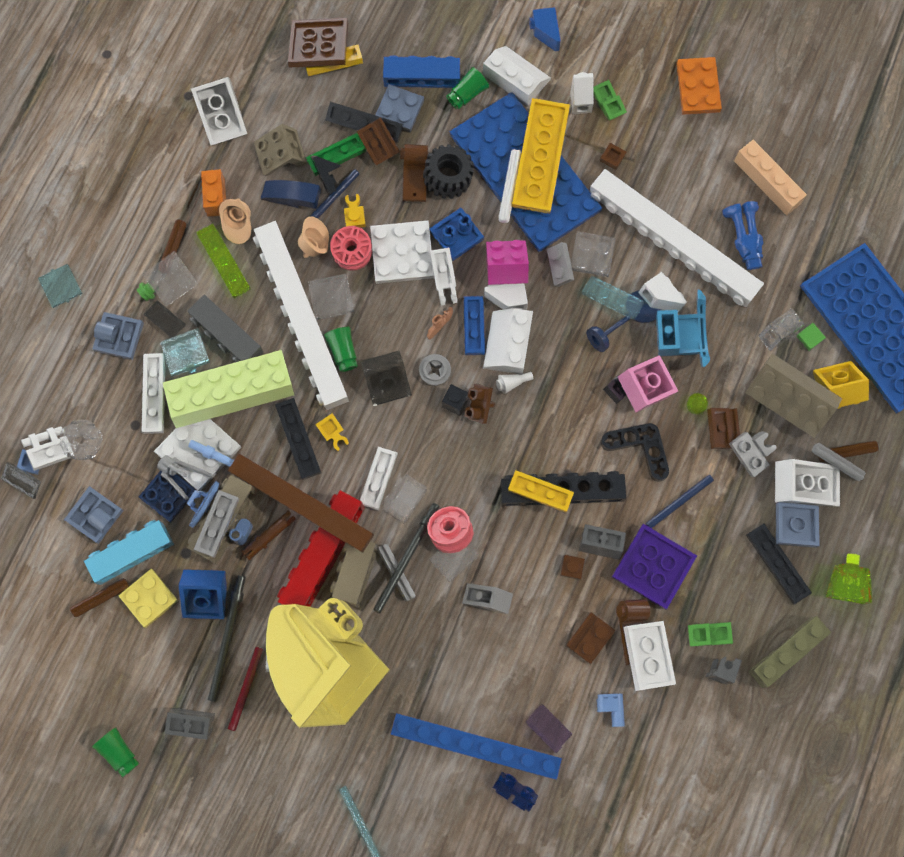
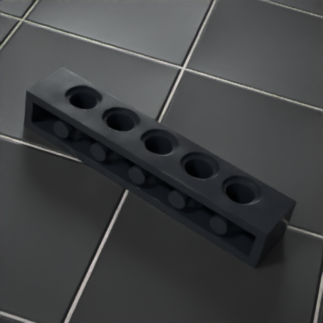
(613, 479)

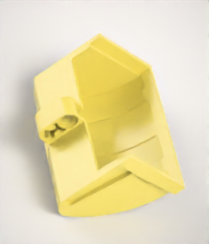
(320, 662)

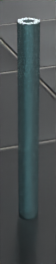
(359, 822)

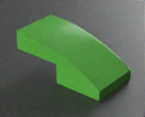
(608, 101)
(710, 634)

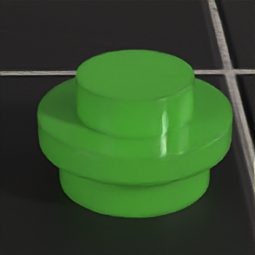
(146, 291)

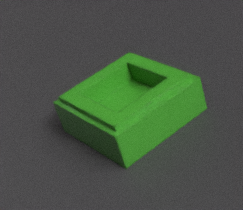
(811, 336)

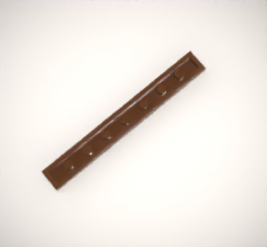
(301, 503)

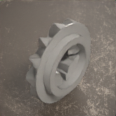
(435, 360)

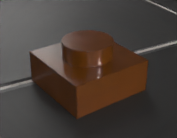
(613, 156)
(572, 567)

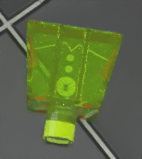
(850, 582)

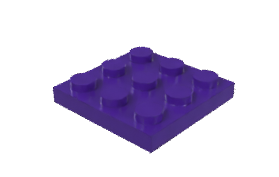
(654, 566)

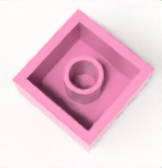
(647, 383)

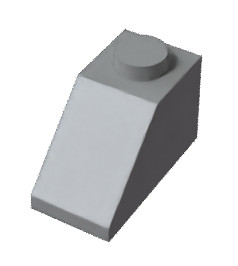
(487, 598)

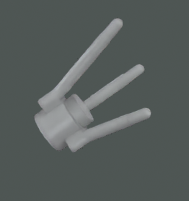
(171, 467)

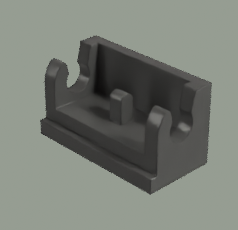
(602, 541)
(726, 672)
(189, 723)

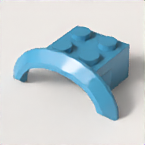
(683, 333)

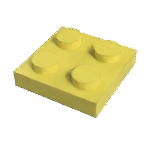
(148, 598)

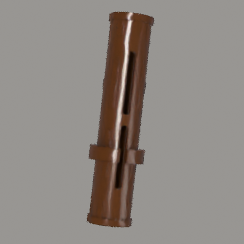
(268, 535)

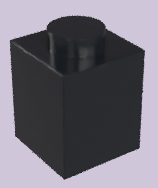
(455, 400)

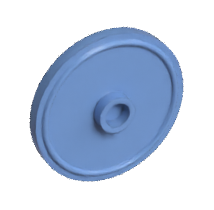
(205, 504)

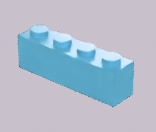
(128, 552)

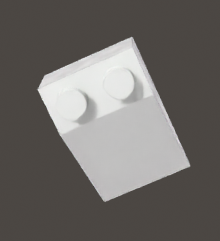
(219, 110)
(807, 483)

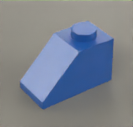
(546, 27)

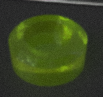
(697, 403)

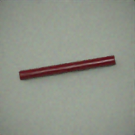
(245, 689)

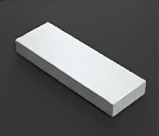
(378, 478)

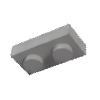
(560, 264)

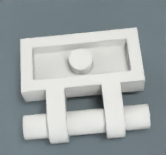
(46, 454)

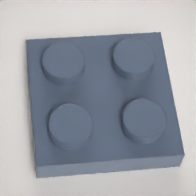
(400, 106)
(797, 524)

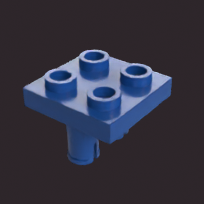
(457, 233)

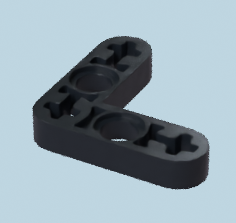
(646, 442)

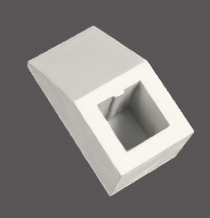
(582, 93)
(661, 294)
(507, 295)

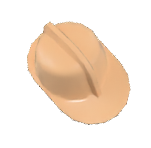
(235, 220)
(313, 238)

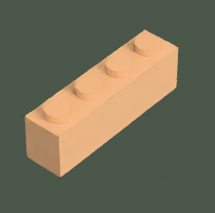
(770, 177)

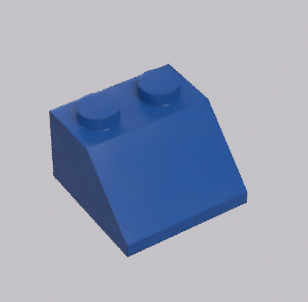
(203, 594)

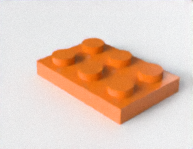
(698, 85)

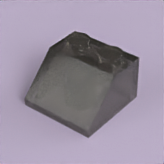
(386, 378)

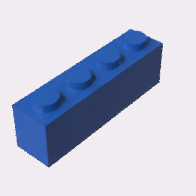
(421, 71)

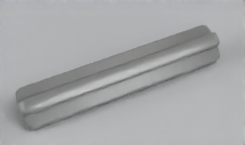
(838, 461)
(391, 564)

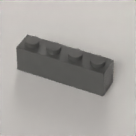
(223, 330)

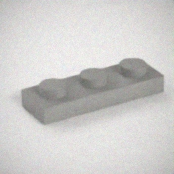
(216, 523)

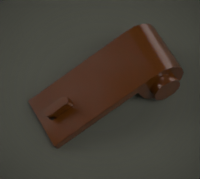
(413, 169)
(631, 613)

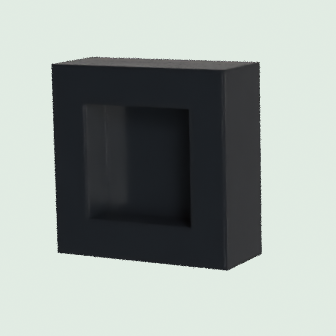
(615, 390)

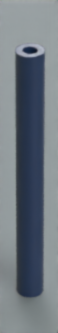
(333, 196)
(679, 501)

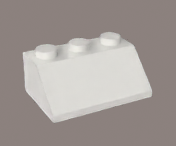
(514, 74)
(508, 340)

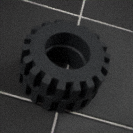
(451, 158)

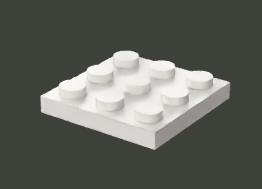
(401, 252)
(205, 433)

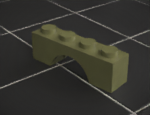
(790, 652)

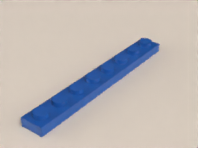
(476, 746)

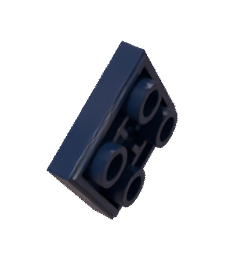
(164, 497)

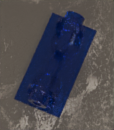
(524, 795)

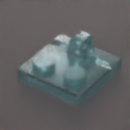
(185, 352)

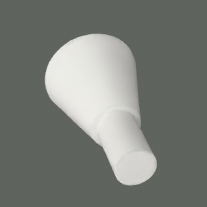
(508, 382)

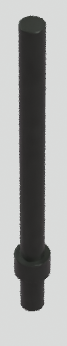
(405, 559)
(236, 597)

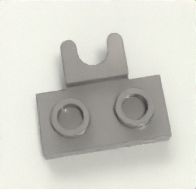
(752, 451)

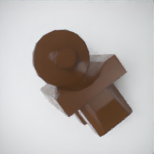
(480, 403)

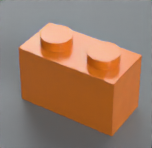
(213, 191)

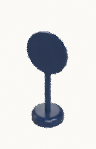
(598, 337)

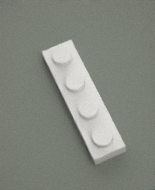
(153, 393)

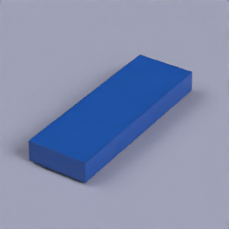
(474, 325)

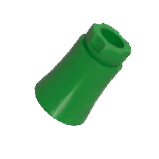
(467, 89)
(342, 348)
(116, 752)

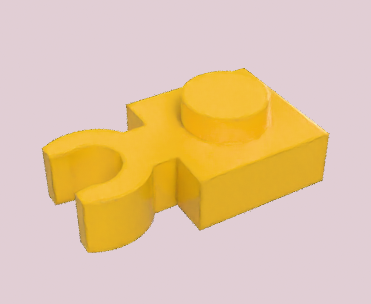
(354, 215)
(330, 429)

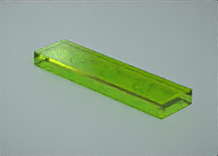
(223, 260)

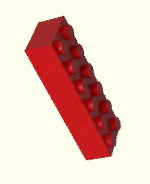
(319, 557)

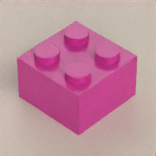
(507, 262)

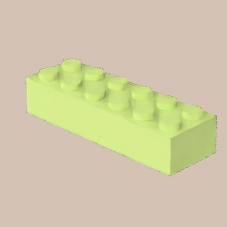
(228, 389)

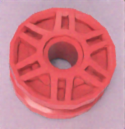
(347, 237)
(447, 519)

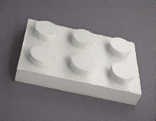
(649, 655)

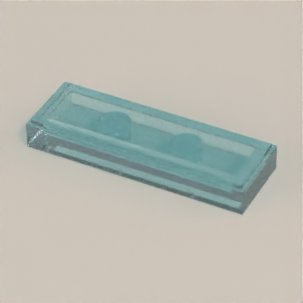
(613, 297)

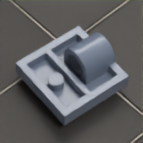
(117, 335)
(93, 515)

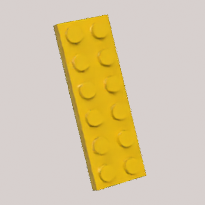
(540, 156)

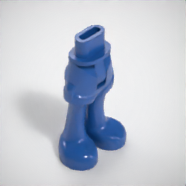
(748, 244)

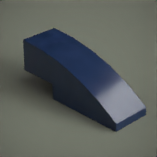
(291, 193)

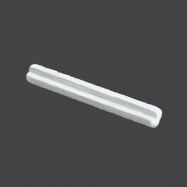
(506, 204)

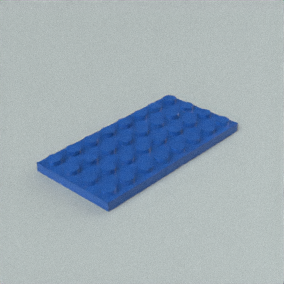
(489, 142)
(866, 315)

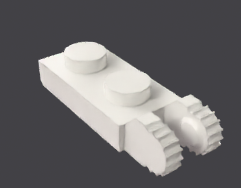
(443, 273)

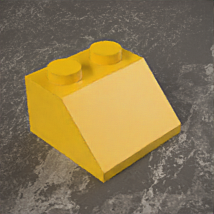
(844, 381)

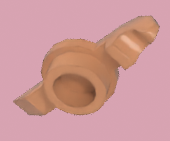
(438, 322)

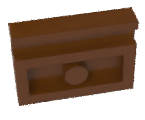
(378, 141)
(723, 427)
(590, 638)

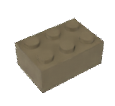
(354, 574)

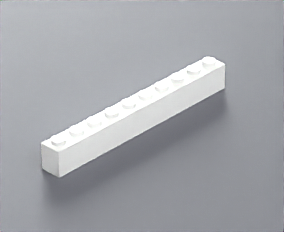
(675, 238)
(301, 316)

